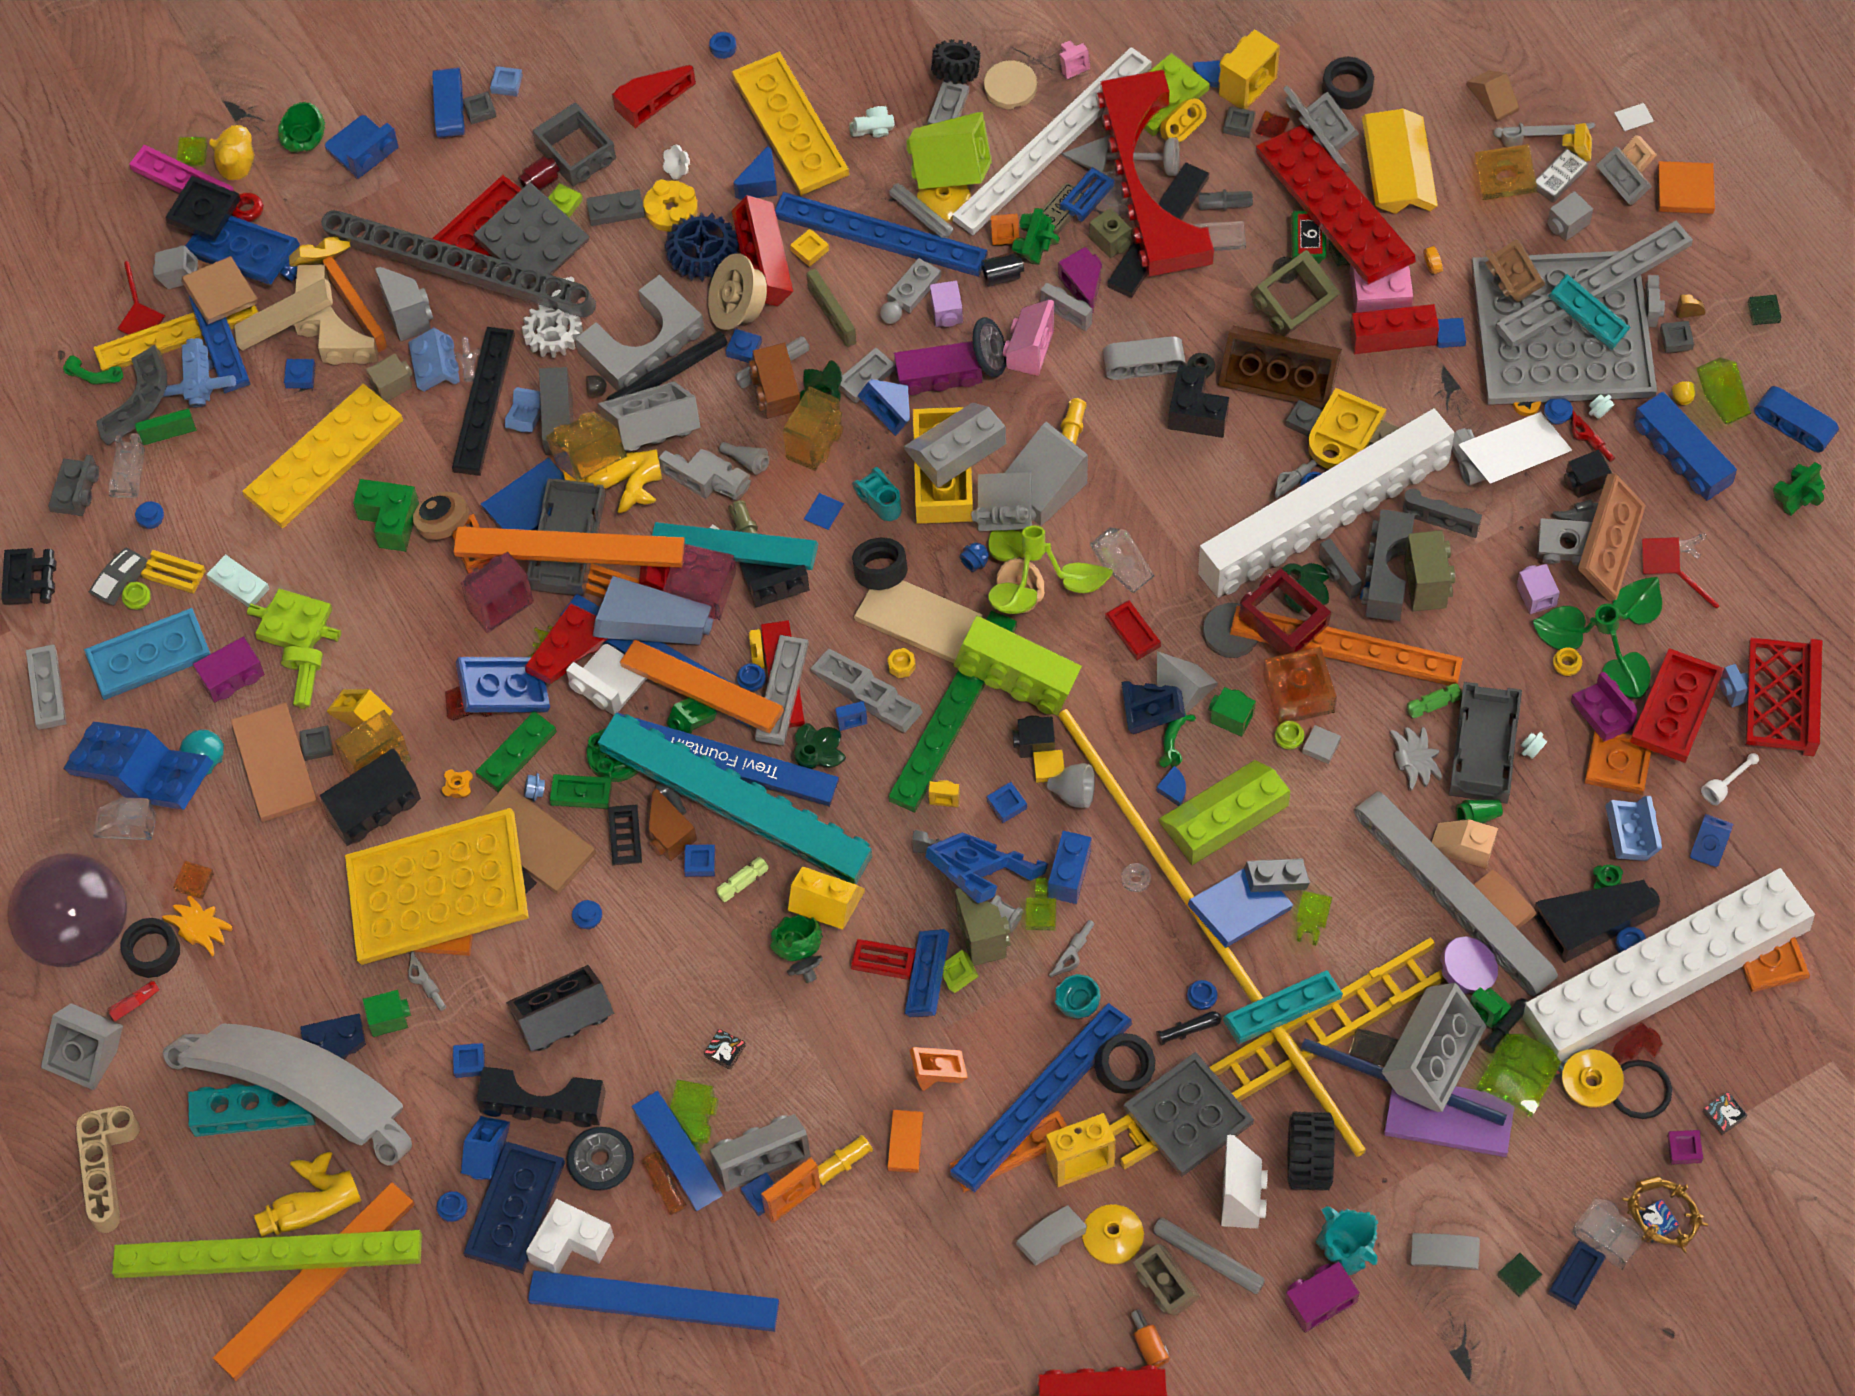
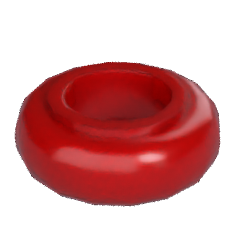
(252, 214)

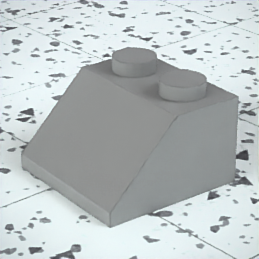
(405, 303)
(80, 1045)

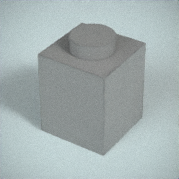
(1569, 216)
(173, 264)

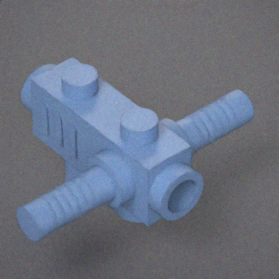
(196, 381)

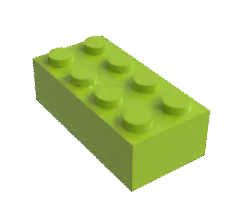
(1016, 666)

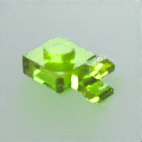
(1041, 910)

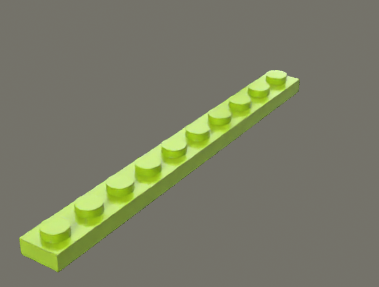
(267, 1254)

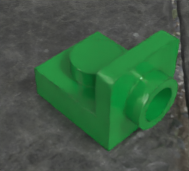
(690, 715)
(1489, 1006)

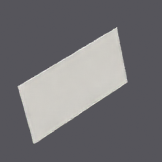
(1515, 447)

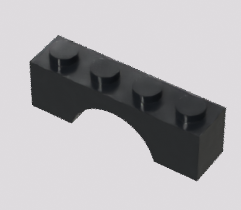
(576, 1103)

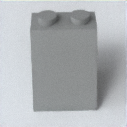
(1056, 471)

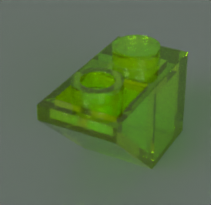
(692, 1107)

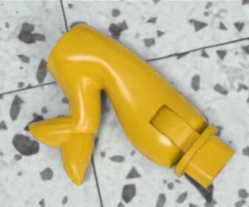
(639, 466)
(307, 1208)

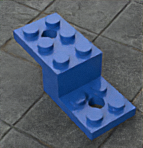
(138, 764)

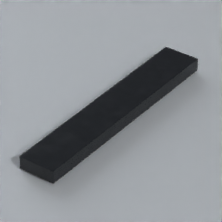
(1177, 202)
(483, 401)

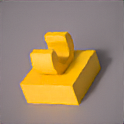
(1580, 142)

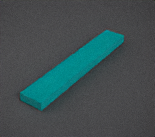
(746, 546)

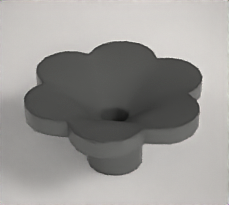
(806, 968)

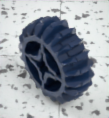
(686, 240)

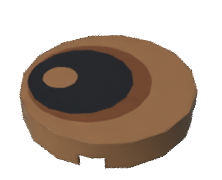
(440, 515)

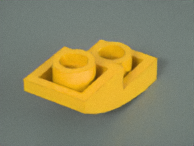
(313, 255)

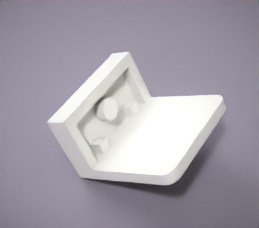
(605, 680)

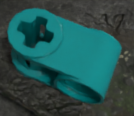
(877, 490)

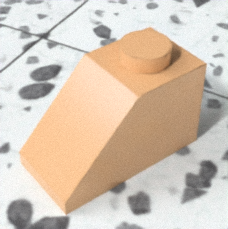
(1466, 841)

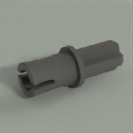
(1225, 200)

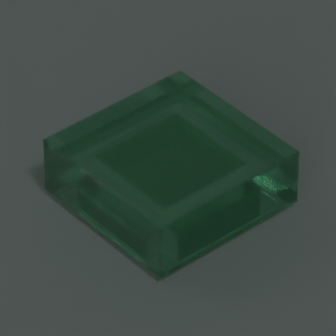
(1764, 309)
(1519, 1275)

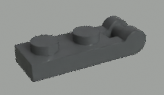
(1442, 514)

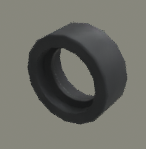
(1350, 66)
(879, 578)
(140, 929)
(1145, 1056)

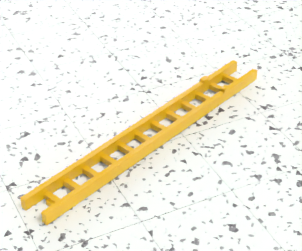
(1275, 1072)

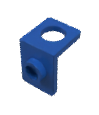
(1711, 840)

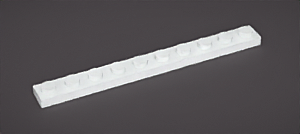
(1043, 148)

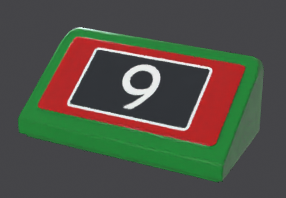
(1307, 236)

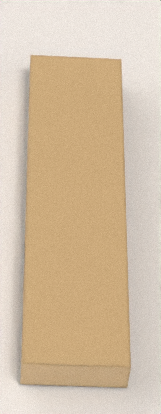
(283, 314)

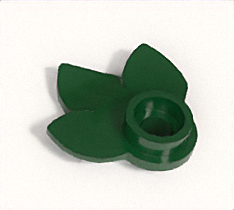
(825, 381)
(1312, 579)
(818, 747)

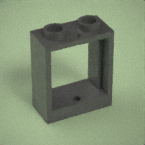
(563, 125)

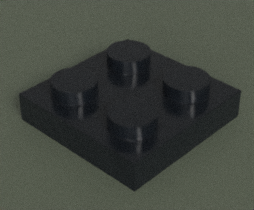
(203, 208)

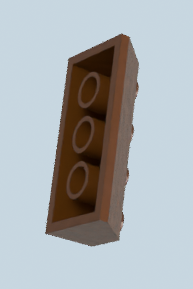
(1279, 366)

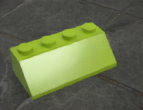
(1226, 810)

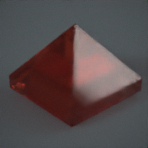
(1272, 124)

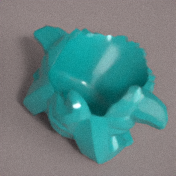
(1348, 1238)

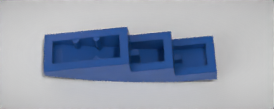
(677, 1150)

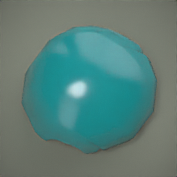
(204, 743)
(1078, 996)

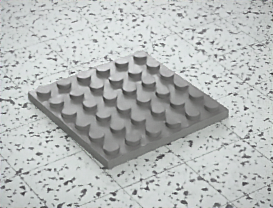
(1566, 356)

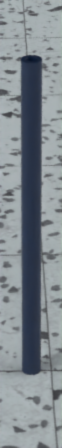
(1376, 1071)

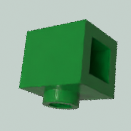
(1232, 711)
(386, 1013)

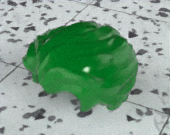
(301, 127)
(796, 938)

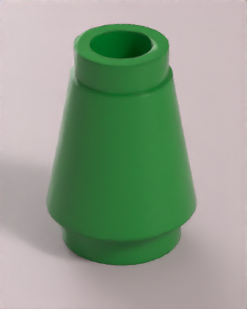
(1479, 810)

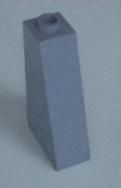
(649, 614)

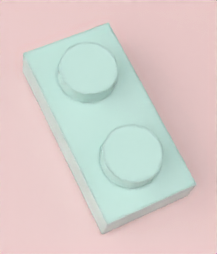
(237, 581)

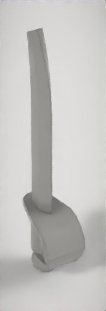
(1514, 135)

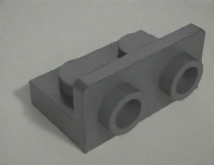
(74, 486)

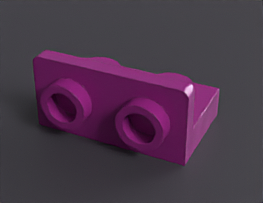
(1605, 708)

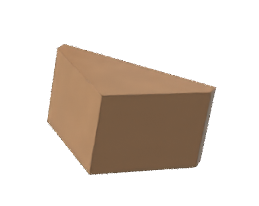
(1494, 93)

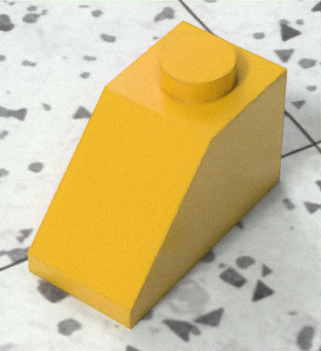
(357, 706)

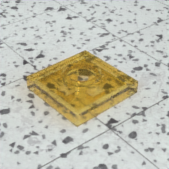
(1513, 159)

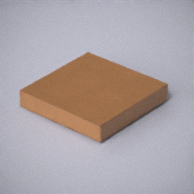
(219, 290)

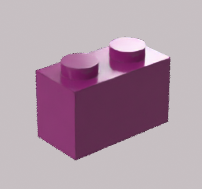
(229, 669)
(1321, 1296)

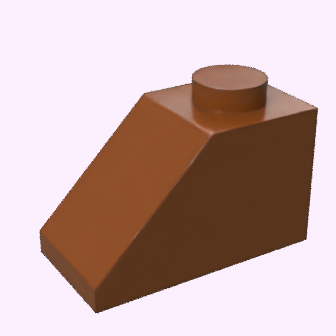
(668, 828)

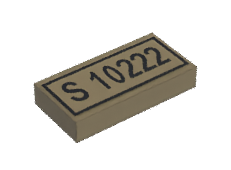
(1052, 208)

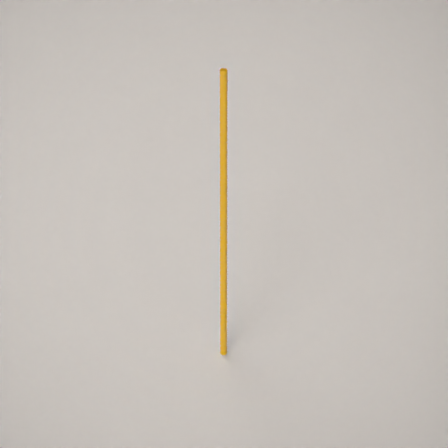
(1225, 953)

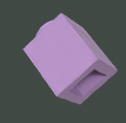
(946, 304)
(1537, 588)

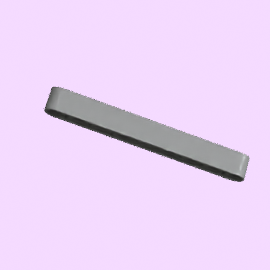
(1455, 893)

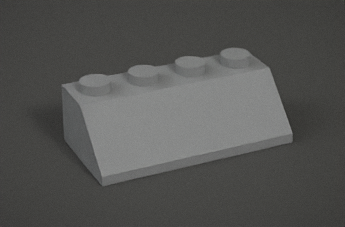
(1435, 1047)

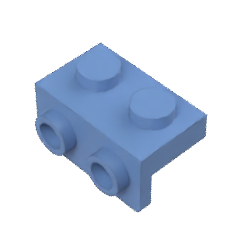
(433, 359)
(1634, 829)

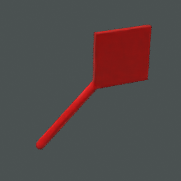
(139, 316)
(1663, 557)

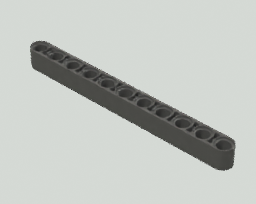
(467, 271)

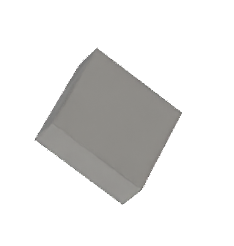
(1321, 744)

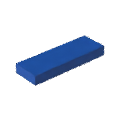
(927, 973)

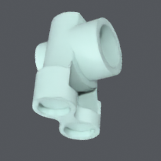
(876, 122)

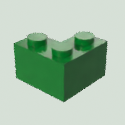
(390, 508)

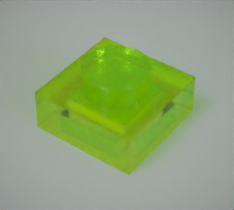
(192, 150)

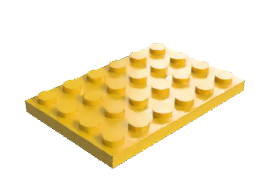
(436, 886)

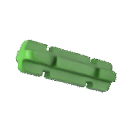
(1434, 700)

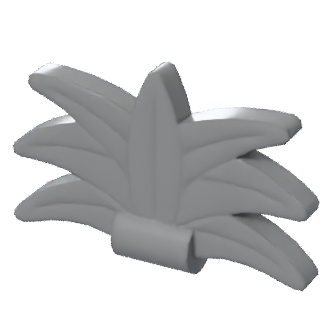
(1415, 756)

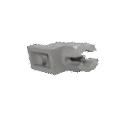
(705, 474)

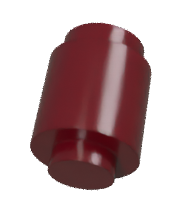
(540, 173)

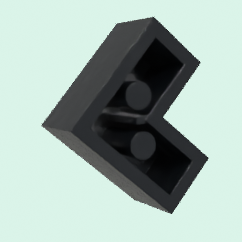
(1193, 409)

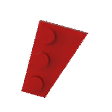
(565, 644)

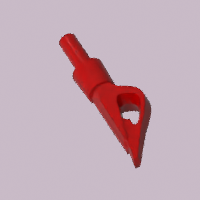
(1588, 435)

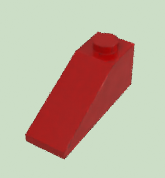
(650, 93)

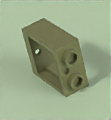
(1313, 277)

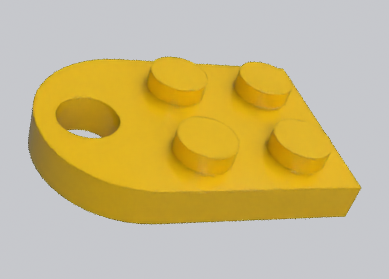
(1343, 426)

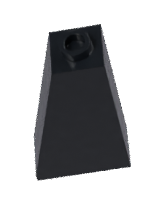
(1594, 916)

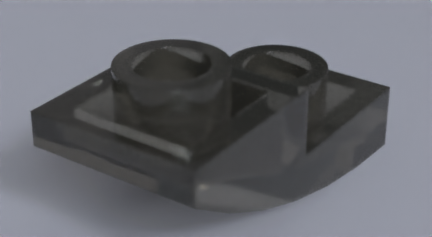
(1372, 1046)

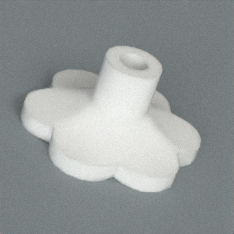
(676, 162)

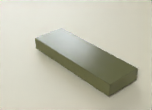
(831, 308)

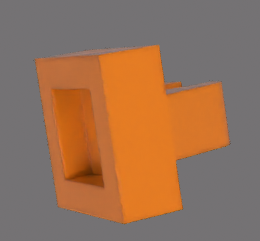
(1004, 228)

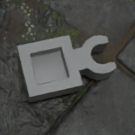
(1654, 306)

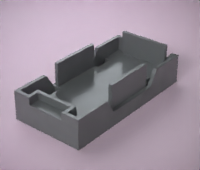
(571, 512)
(1485, 743)

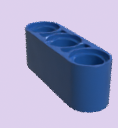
(448, 102)
(1796, 419)

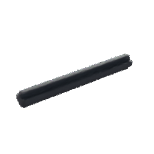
(675, 365)

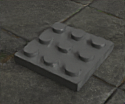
(531, 233)
(1188, 1114)

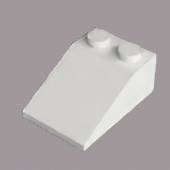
(1242, 1186)

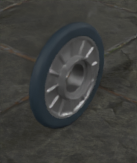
(989, 346)
(600, 1140)

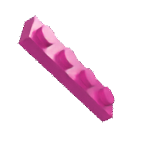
(167, 170)

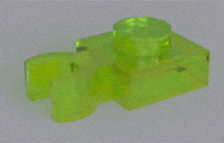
(1313, 913)

